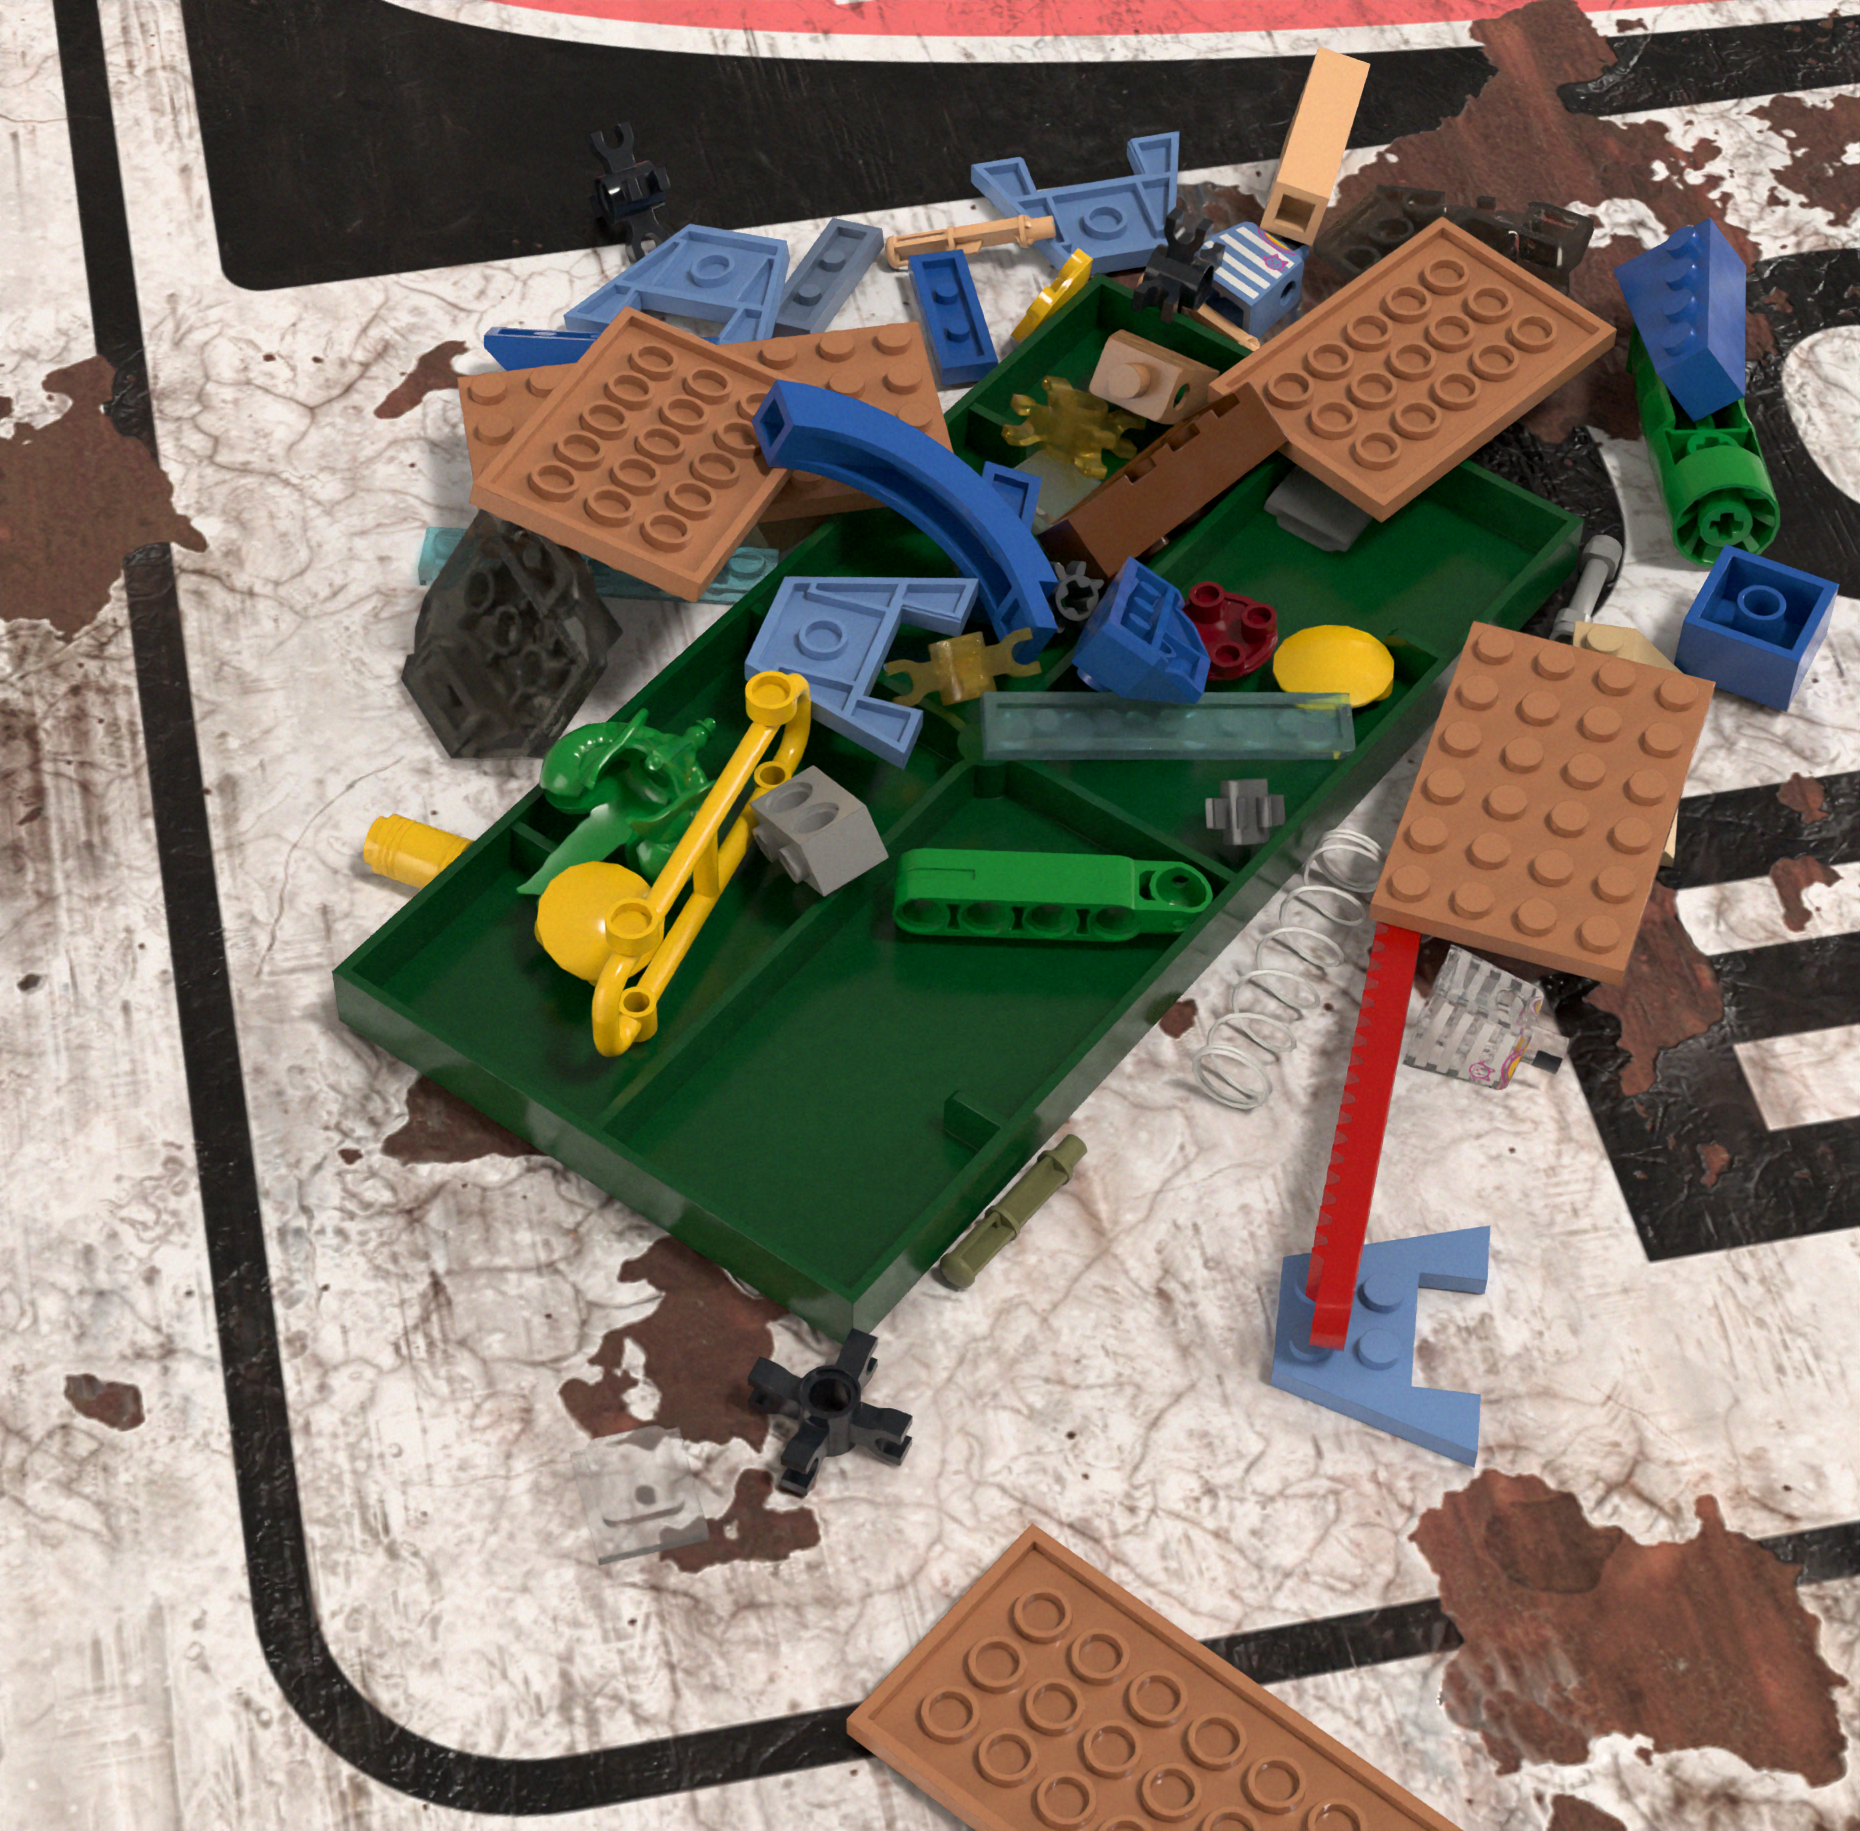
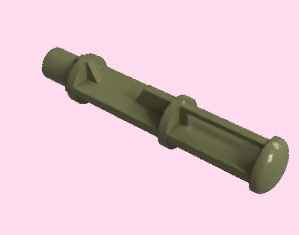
(1010, 1214)

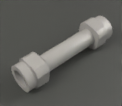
(1597, 566)

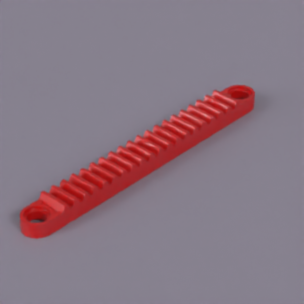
(1360, 1134)

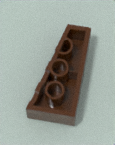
(1165, 485)

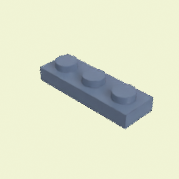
(826, 277)

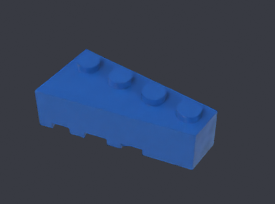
(1691, 315)

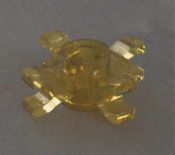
(1073, 427)
(962, 668)

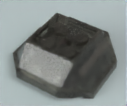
(507, 643)

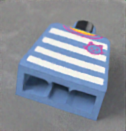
(1257, 277)

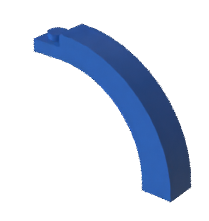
(925, 483)

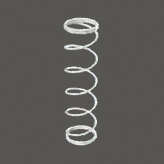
(1211, 1049)

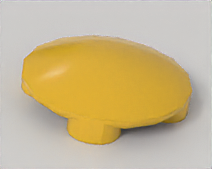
(1070, 280)
(1335, 662)
(573, 915)

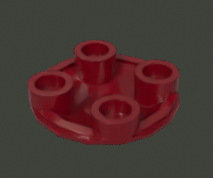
(1233, 629)

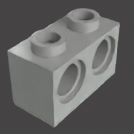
(817, 831)

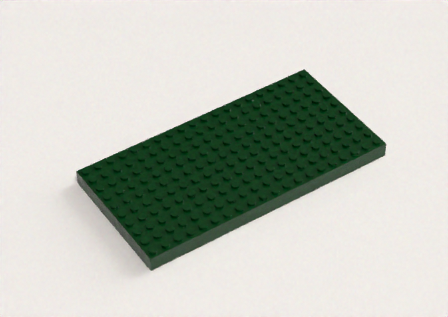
(863, 1090)

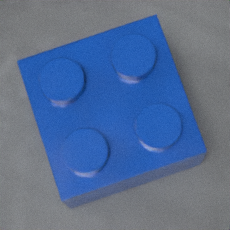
(1756, 627)

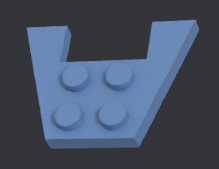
(1107, 219)
(699, 276)
(839, 638)
(1375, 1370)

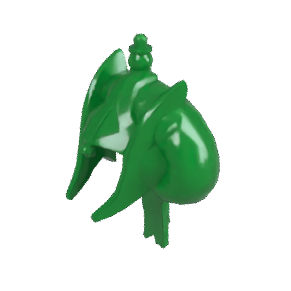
(635, 787)

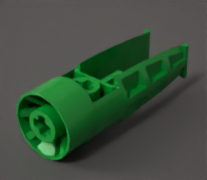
(1705, 474)

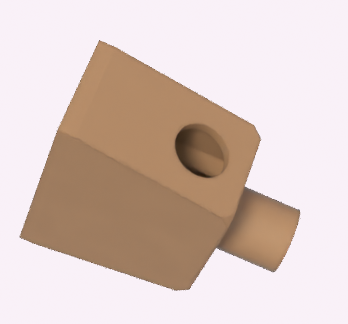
(1147, 378)

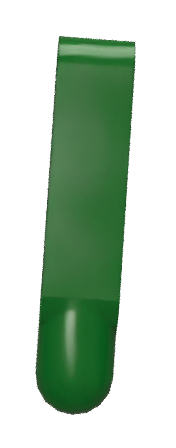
(1044, 895)

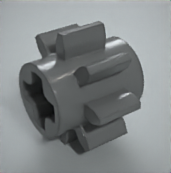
(1081, 602)
(1245, 811)

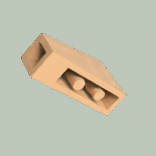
(1314, 146)

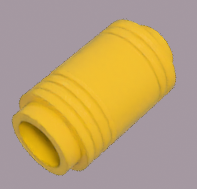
(410, 849)

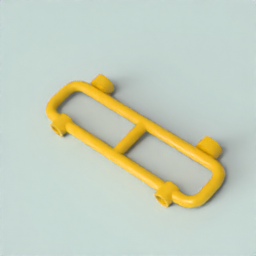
(634, 922)

